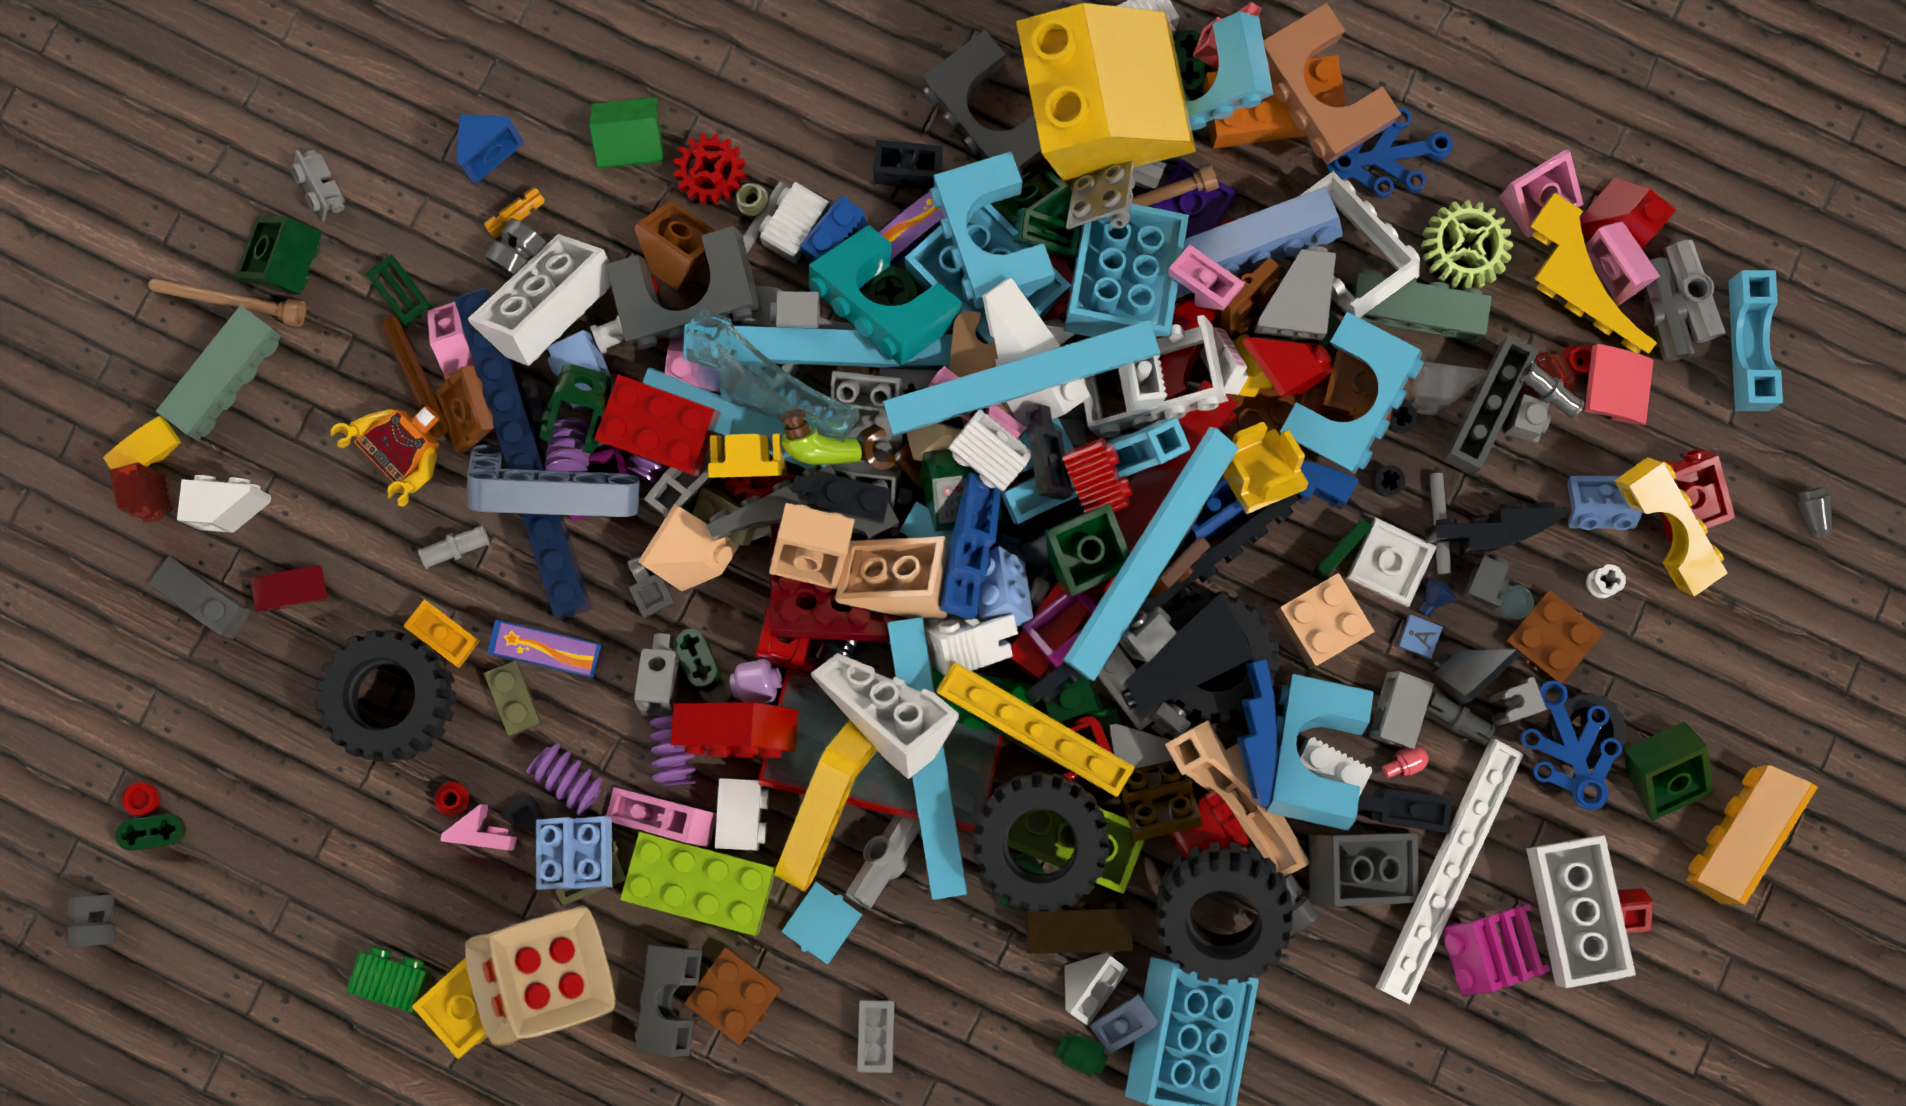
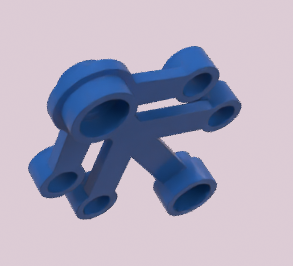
(1385, 156)
(1574, 751)

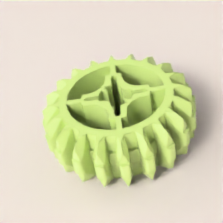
(1474, 257)

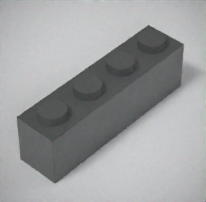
(1489, 406)

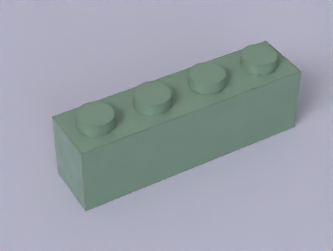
(1428, 308)
(219, 374)

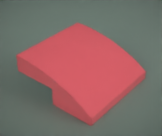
(1619, 384)

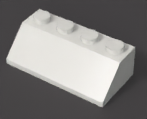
(543, 298)

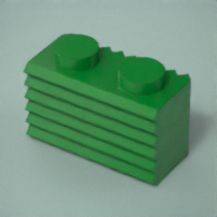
(388, 979)

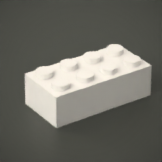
(1580, 911)

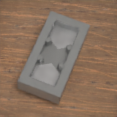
(876, 1036)

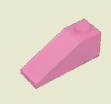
(662, 817)

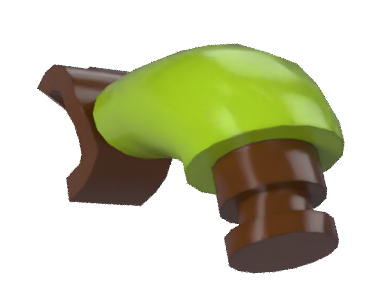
(811, 447)

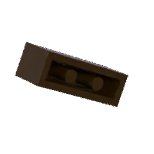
(1080, 929)

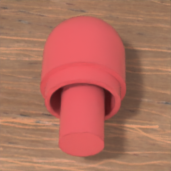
(1406, 762)

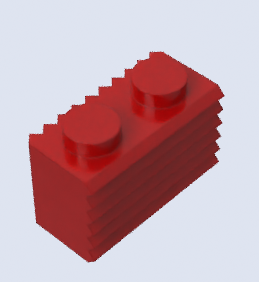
(1096, 476)

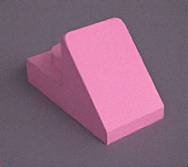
(1209, 281)
(471, 832)

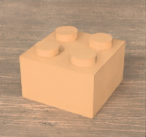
(811, 545)
(1324, 621)

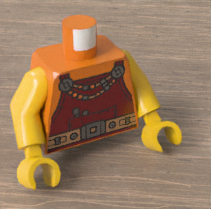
(397, 446)

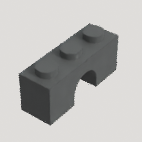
(659, 1027)

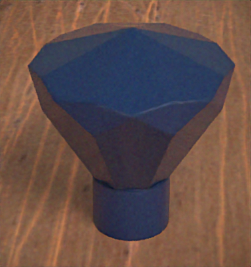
(1436, 596)

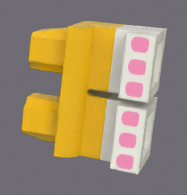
(1238, 368)

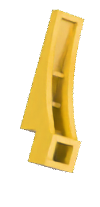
(1572, 275)

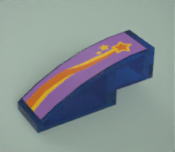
(911, 226)

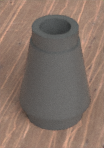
(1816, 511)

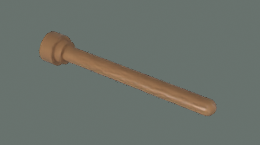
(1202, 180)
(290, 312)

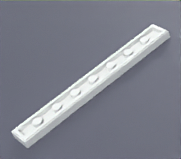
(1449, 871)

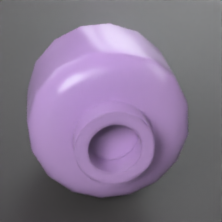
(756, 682)

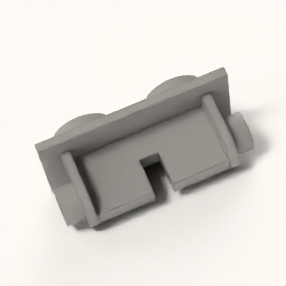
(319, 196)

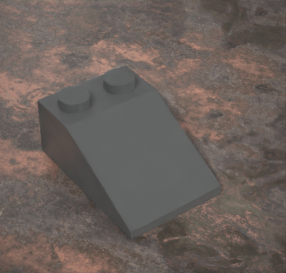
(1363, 868)

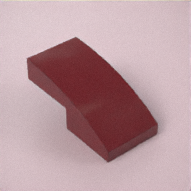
(288, 588)

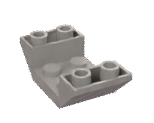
(867, 395)

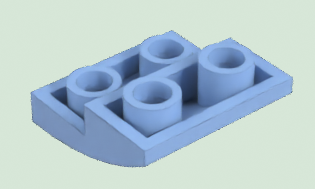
(573, 853)

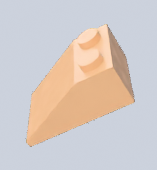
(895, 576)

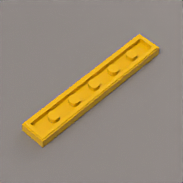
(1035, 729)

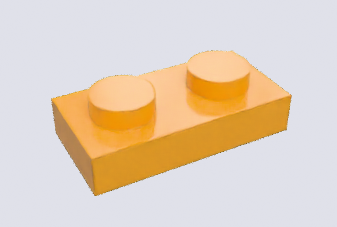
(441, 633)

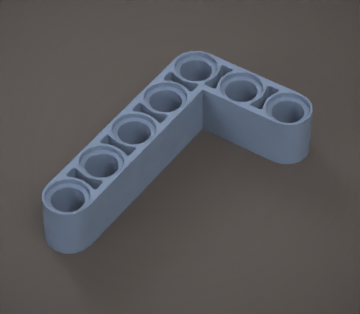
(546, 492)

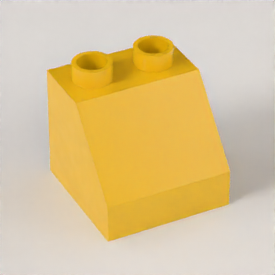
(1104, 88)

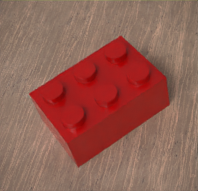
(657, 425)
(734, 728)

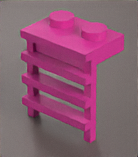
(1479, 954)

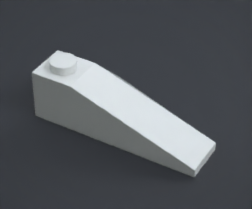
(1022, 334)
(896, 719)

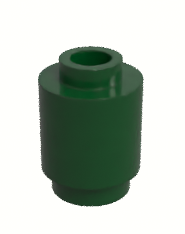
(1081, 1053)

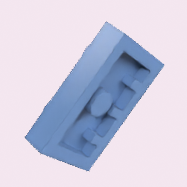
(1599, 504)

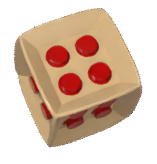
(540, 976)

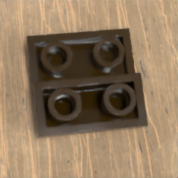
(1159, 801)

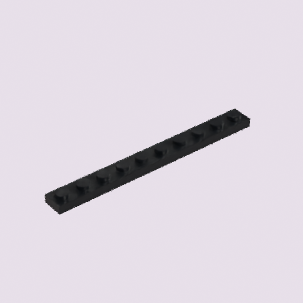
(1203, 569)

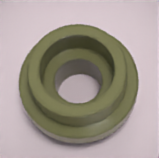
(749, 192)

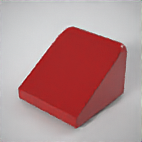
(1636, 909)

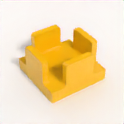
(746, 456)
(1265, 467)
(453, 1012)

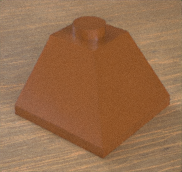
(673, 244)

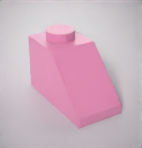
(448, 338)

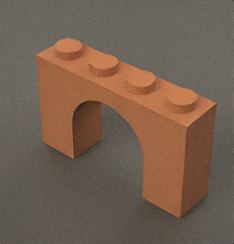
(1329, 128)

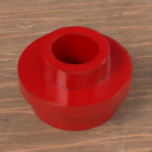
(461, 804)

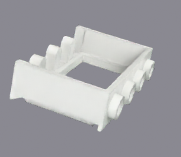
(1380, 235)
(1173, 408)

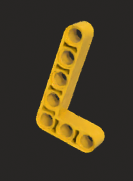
(823, 806)

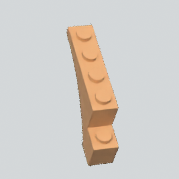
(1214, 768)

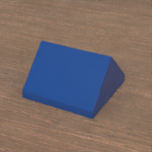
(485, 143)

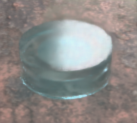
(1516, 602)

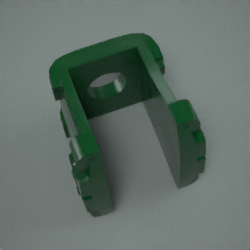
(566, 390)

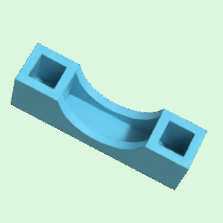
(1751, 309)

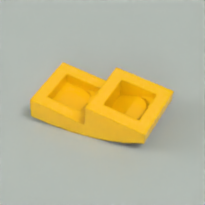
(145, 445)

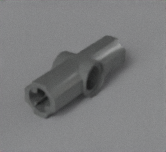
(1666, 313)

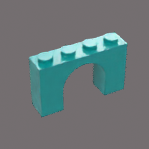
(896, 330)

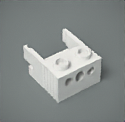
(968, 643)

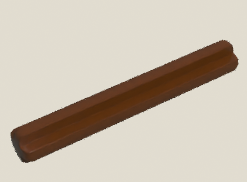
(413, 371)

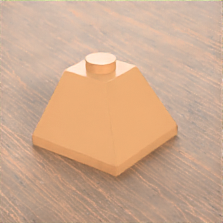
(684, 553)

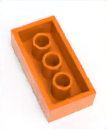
(1273, 118)

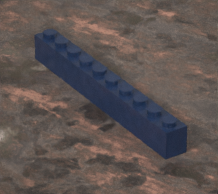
(524, 452)

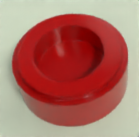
(141, 799)

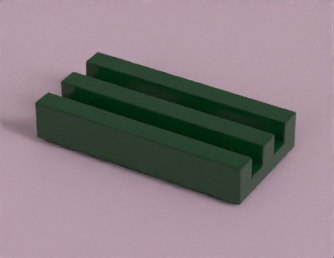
(1054, 249)
(415, 312)
(1342, 548)

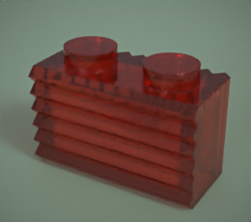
(140, 492)

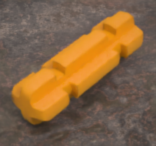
(517, 210)

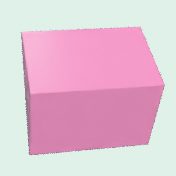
(1531, 191)
(1620, 262)

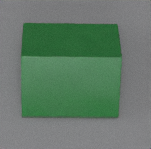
(626, 132)

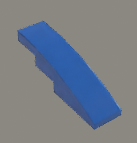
(969, 548)
(1259, 746)

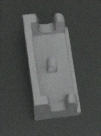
(1521, 701)
(1400, 709)

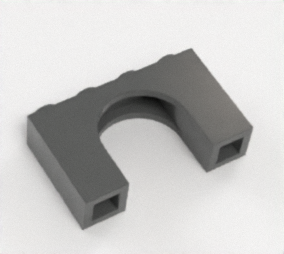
(950, 88)
(729, 292)

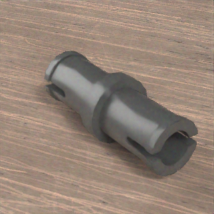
(1551, 390)
(1460, 718)

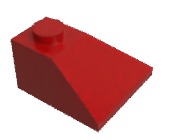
(1633, 204)
(1289, 363)

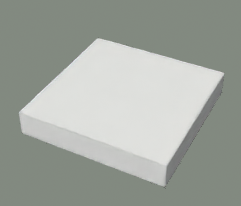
(1391, 562)

